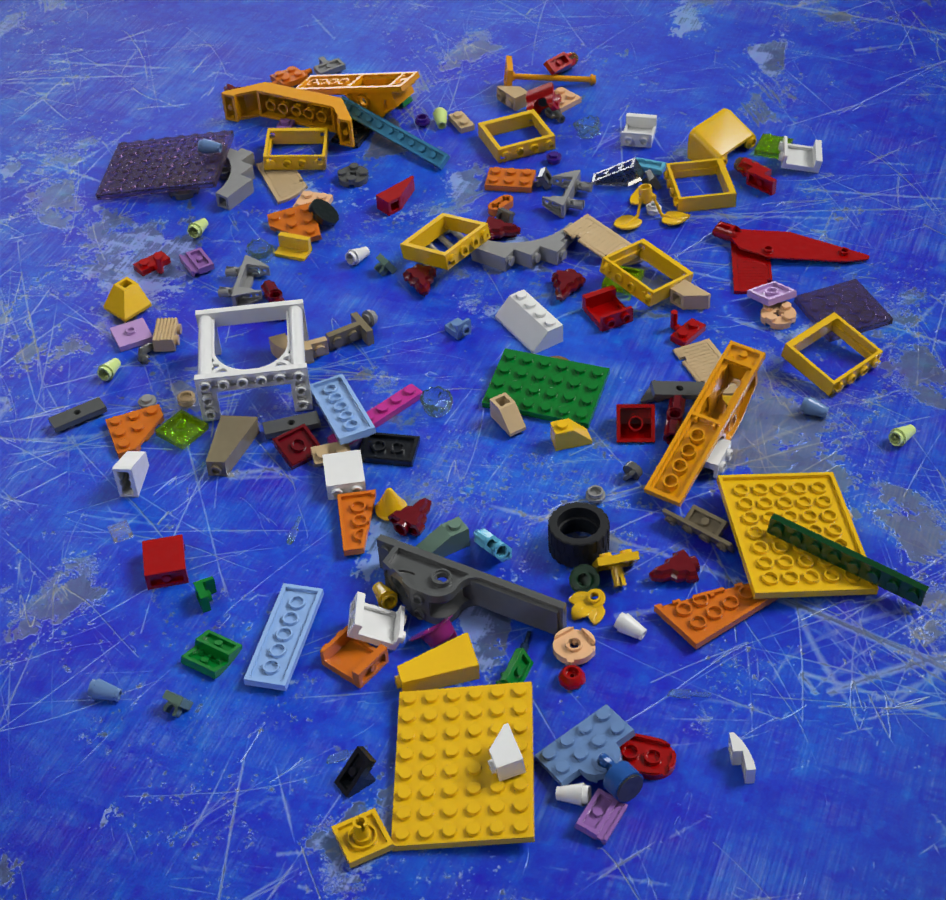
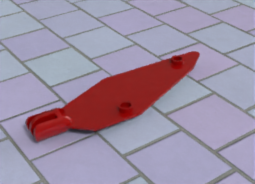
(785, 245)

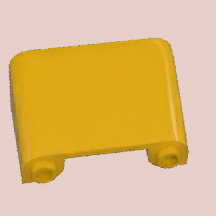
(719, 137)

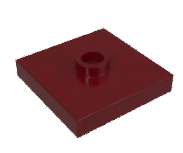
(296, 445)

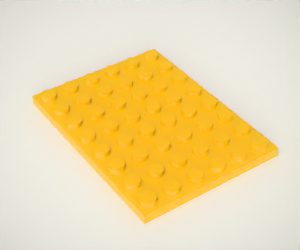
(774, 565)
(443, 770)

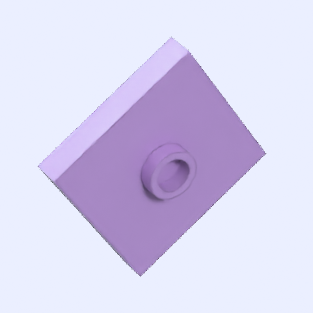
(771, 293)
(131, 334)

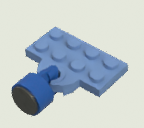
(595, 753)

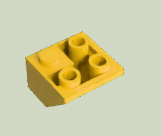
(126, 300)

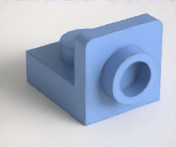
(459, 328)

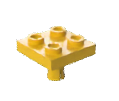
(615, 563)
(362, 838)

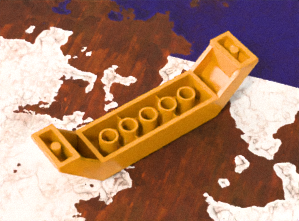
(283, 102)

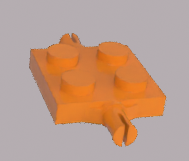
(290, 77)

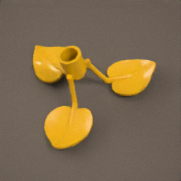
(644, 195)

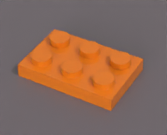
(510, 179)

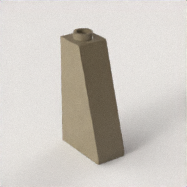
(230, 442)

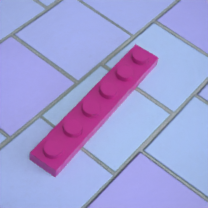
(389, 407)

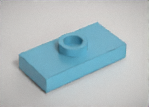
(656, 166)

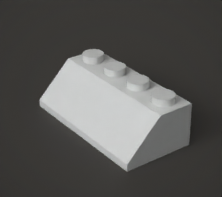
(530, 322)

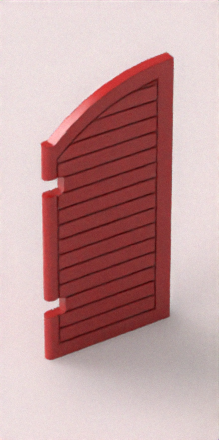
(749, 270)

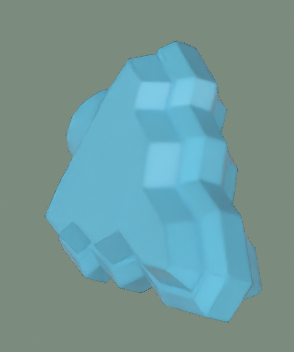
(492, 544)

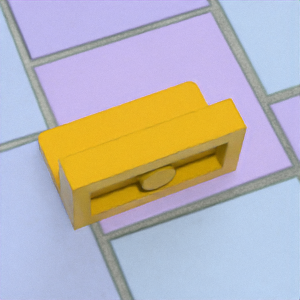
(293, 246)

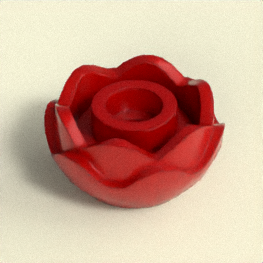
(572, 677)

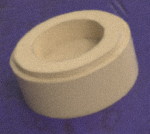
(186, 398)

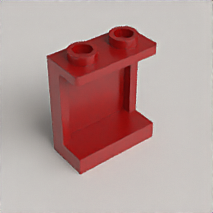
(606, 309)
(164, 562)

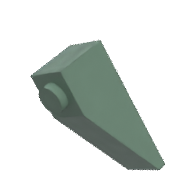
(447, 538)

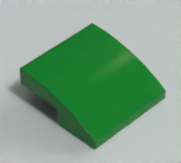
(211, 654)

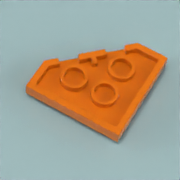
(295, 221)
(133, 428)

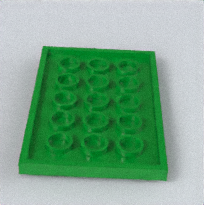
(548, 386)

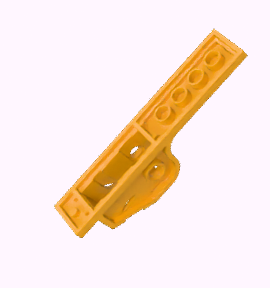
(380, 90)
(707, 423)

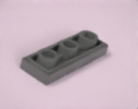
(668, 389)
(77, 414)
(279, 426)

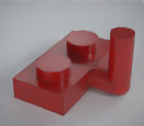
(152, 263)
(686, 333)

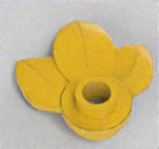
(585, 606)

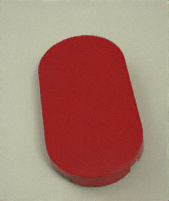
(649, 756)

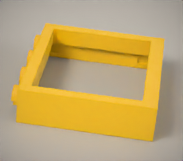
(513, 122)
(295, 136)
(700, 168)
(415, 246)
(651, 254)
(847, 333)

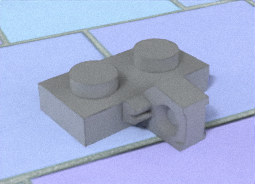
(329, 67)

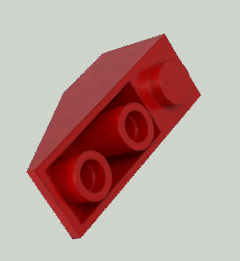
(395, 197)

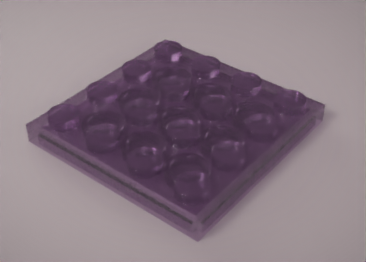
(847, 300)

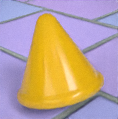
(388, 504)

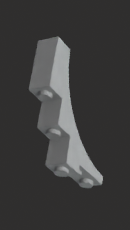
(240, 182)
(529, 253)

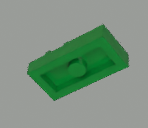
(517, 668)

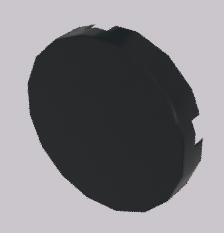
(323, 212)

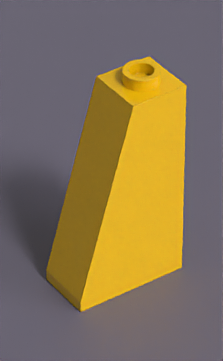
(440, 667)

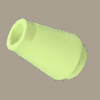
(440, 117)
(197, 228)
(108, 370)
(901, 435)

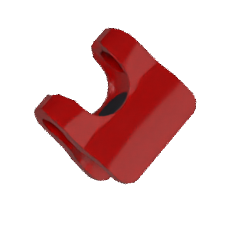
(543, 97)

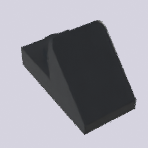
(356, 772)

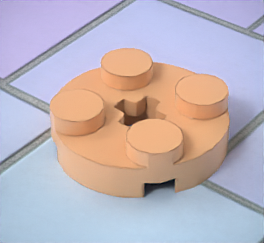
(786, 316)
(574, 656)

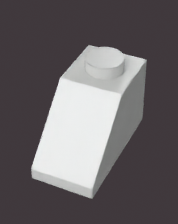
(505, 755)

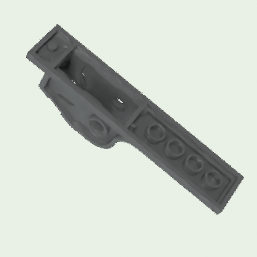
(417, 573)

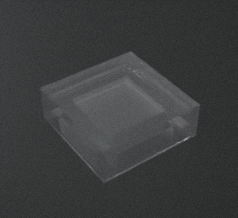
(120, 531)

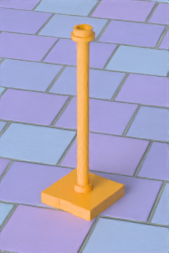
(510, 76)

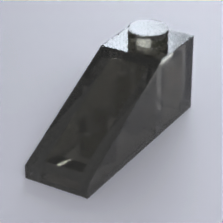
(622, 174)

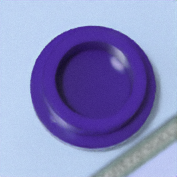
(422, 120)
(553, 157)

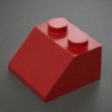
(635, 422)

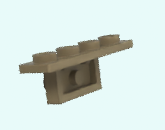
(703, 523)

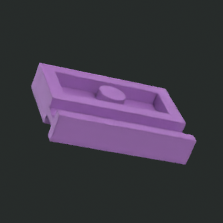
(196, 261)
(601, 816)

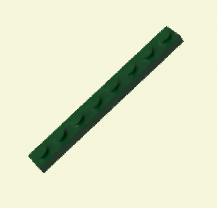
(848, 559)

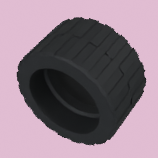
(578, 518)

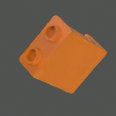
(353, 658)

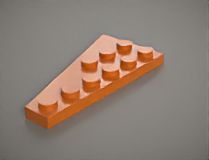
(711, 612)

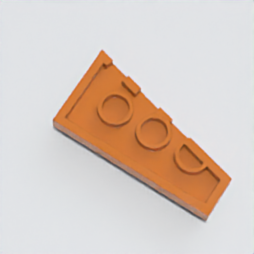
(355, 519)

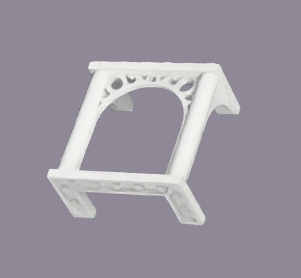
(293, 372)

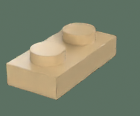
(461, 122)
(318, 451)

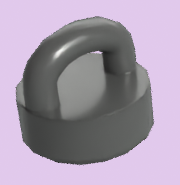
(632, 470)

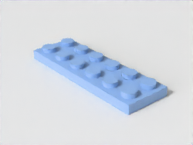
(342, 409)
(284, 637)

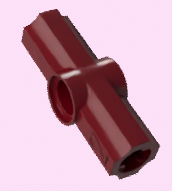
(272, 292)
(674, 417)

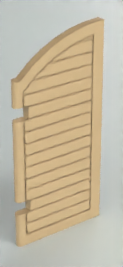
(282, 183)
(598, 237)
(701, 360)

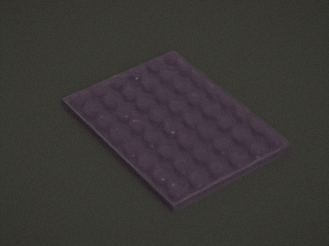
(164, 166)

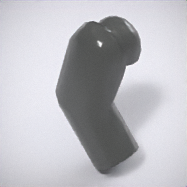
(555, 115)
(142, 353)

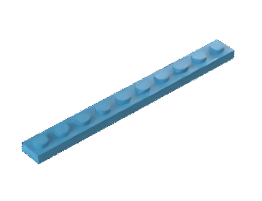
(396, 134)

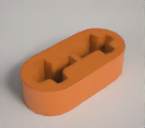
(504, 201)

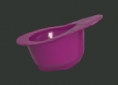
(437, 634)

